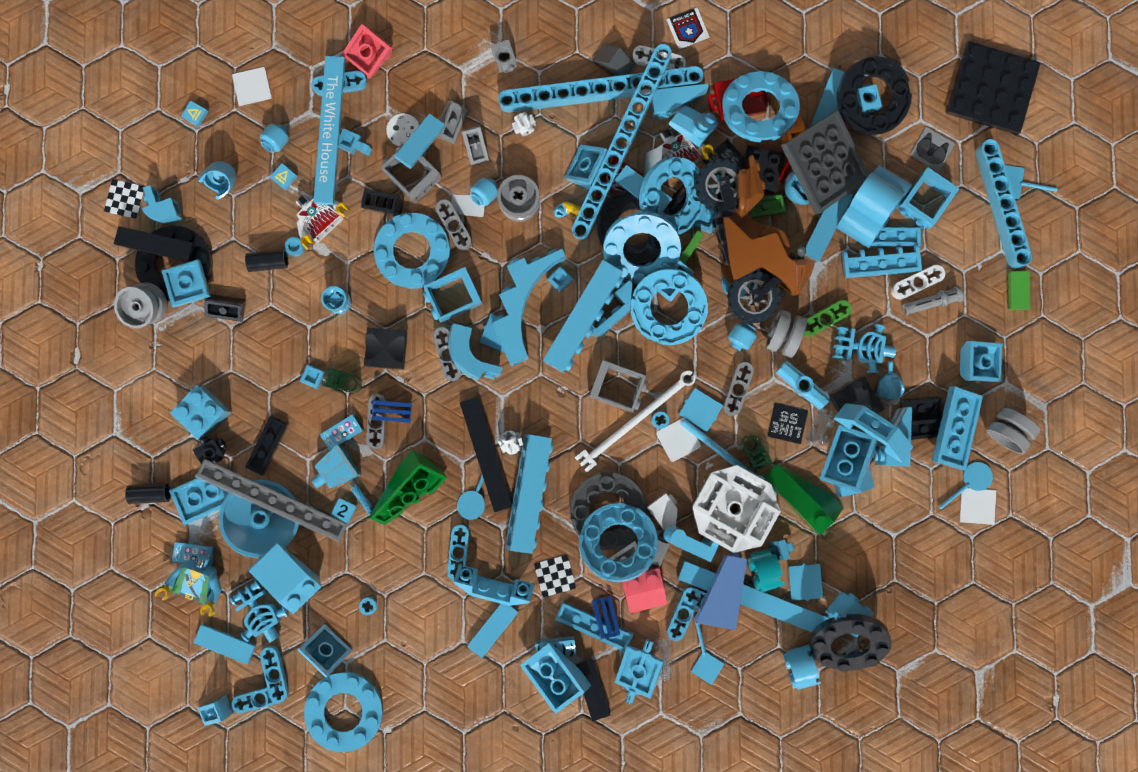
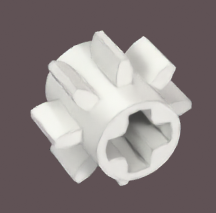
(524, 124)
(510, 442)

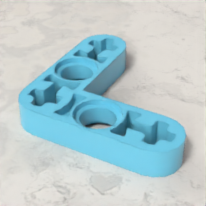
(690, 606)
(269, 691)

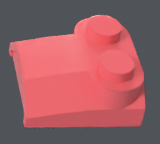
(367, 51)

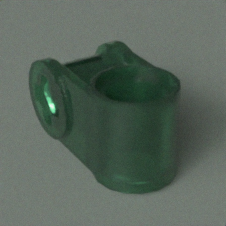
(339, 381)
(755, 454)

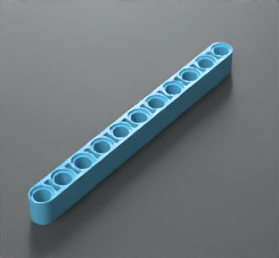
(590, 86)
(622, 133)

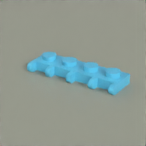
(882, 264)

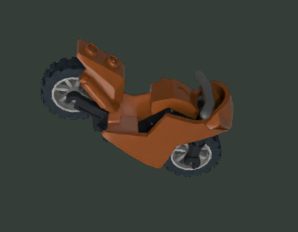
(748, 244)

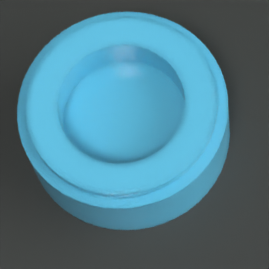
(294, 247)

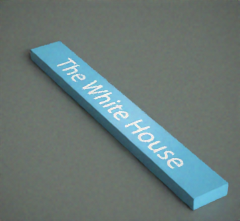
(329, 130)

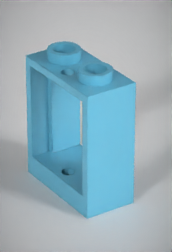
(939, 184)
(429, 297)

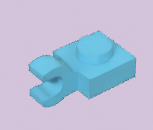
(351, 142)

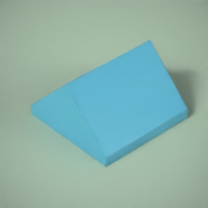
(585, 165)
(325, 650)

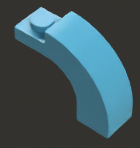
(463, 358)

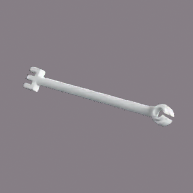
(589, 457)

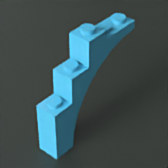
(514, 300)

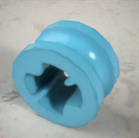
(658, 414)
(373, 602)

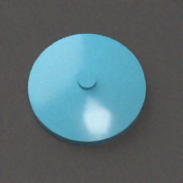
(254, 529)

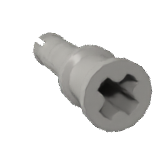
(941, 299)

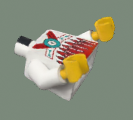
(683, 148)
(317, 219)

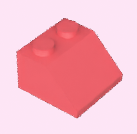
(645, 591)

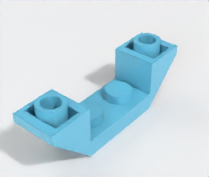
(623, 294)
(877, 427)
(492, 590)

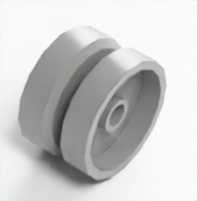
(508, 200)
(140, 305)
(786, 333)
(1013, 430)

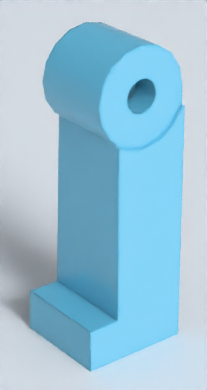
(703, 549)

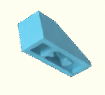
(670, 100)

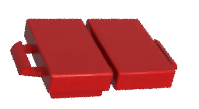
(752, 103)

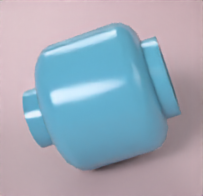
(274, 137)
(484, 191)
(742, 336)

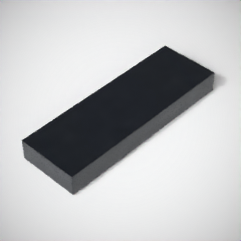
(266, 445)
(594, 695)

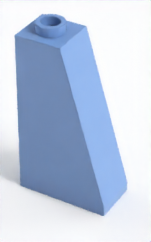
(723, 597)

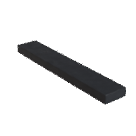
(486, 454)

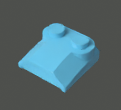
(694, 125)
(981, 361)

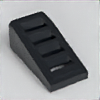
(394, 205)

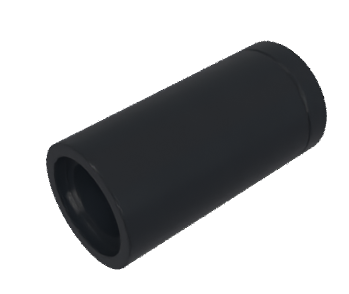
(266, 260)
(148, 493)

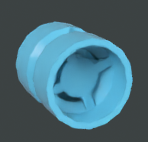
(336, 300)

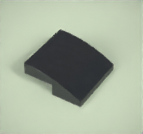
(925, 416)

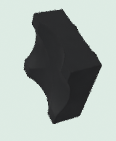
(770, 166)
(385, 348)
(857, 393)

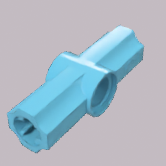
(793, 376)

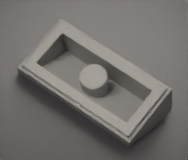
(452, 117)

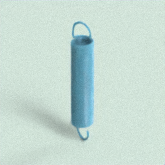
(362, 498)

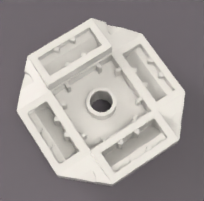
(755, 515)

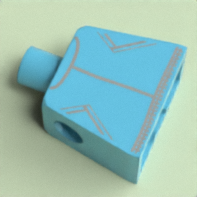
(335, 468)

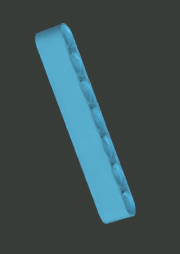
(1006, 195)

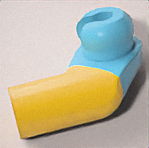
(566, 208)

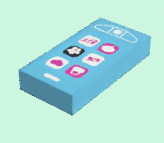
(341, 432)
(186, 552)

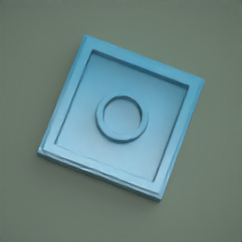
(186, 283)

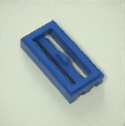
(408, 411)
(613, 617)

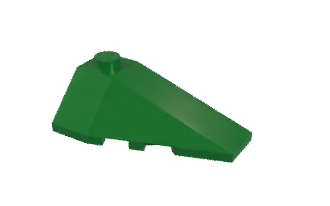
(410, 482)
(809, 501)

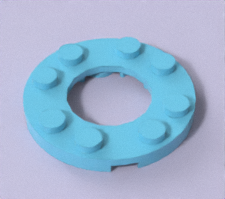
(760, 130)
(657, 175)
(641, 223)
(419, 276)
(664, 333)
(624, 515)
(371, 706)

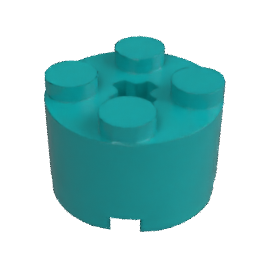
(765, 569)

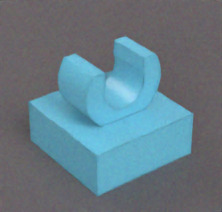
(781, 549)

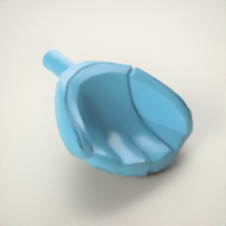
(890, 385)

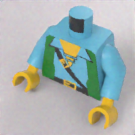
(196, 582)

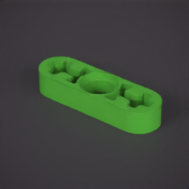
(839, 316)

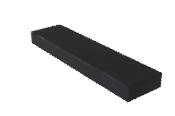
(154, 244)

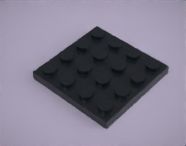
(993, 87)

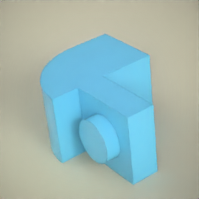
(161, 211)

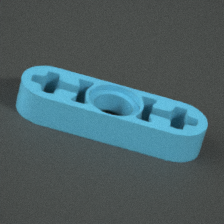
(346, 88)
(454, 537)

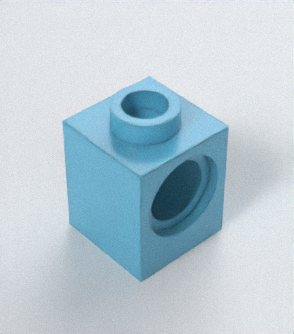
(872, 92)

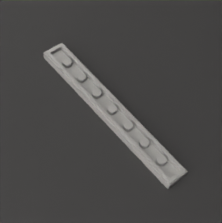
(271, 500)

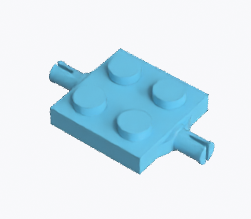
(639, 671)

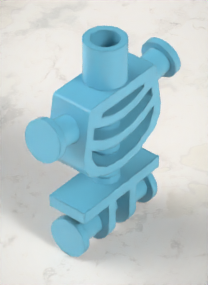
(876, 350)
(268, 628)

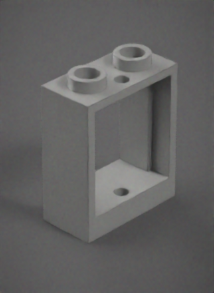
(422, 187)
(641, 386)

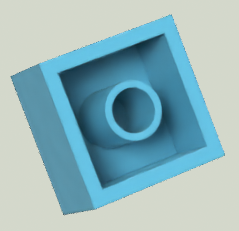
(200, 412)

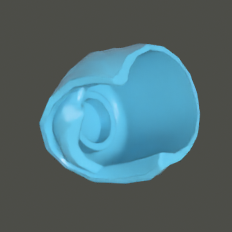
(219, 177)

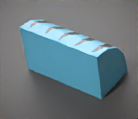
(565, 645)

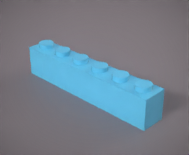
(583, 317)
(528, 493)

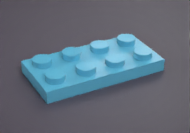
(957, 428)

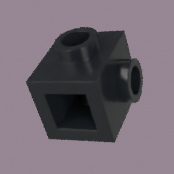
(210, 448)

